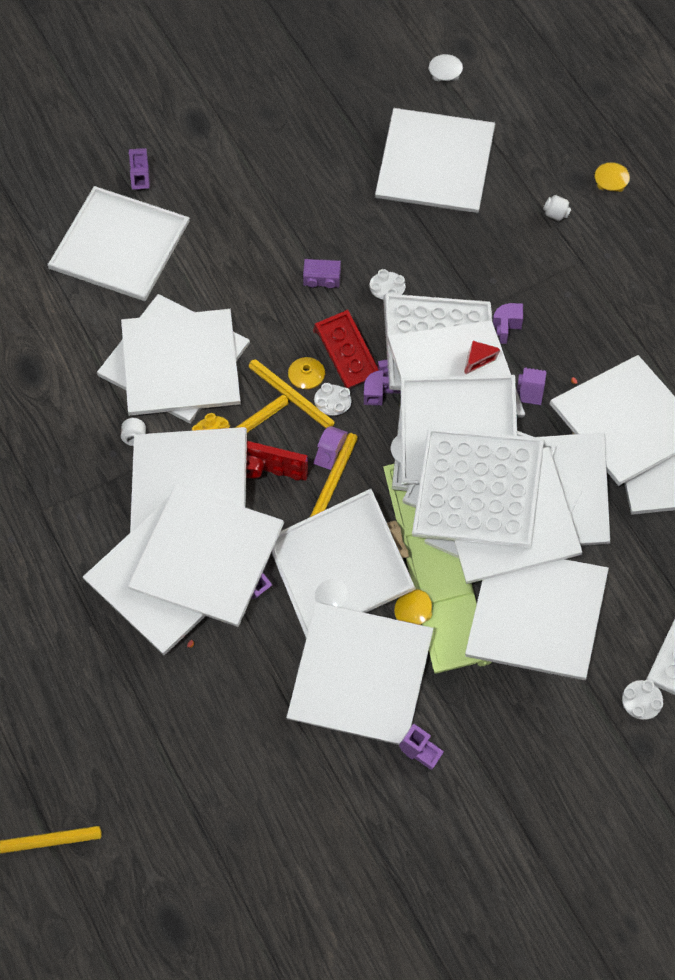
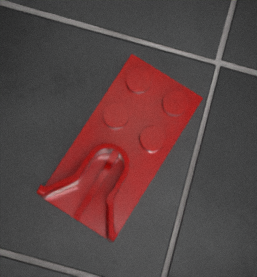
(346, 348)
(275, 460)

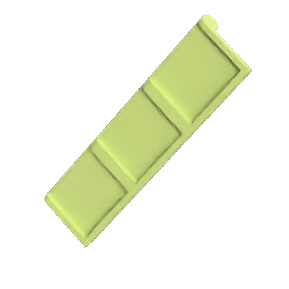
(445, 584)

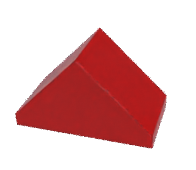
(480, 355)

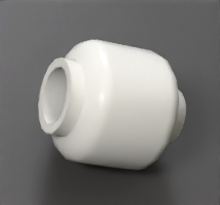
(557, 208)
(130, 428)

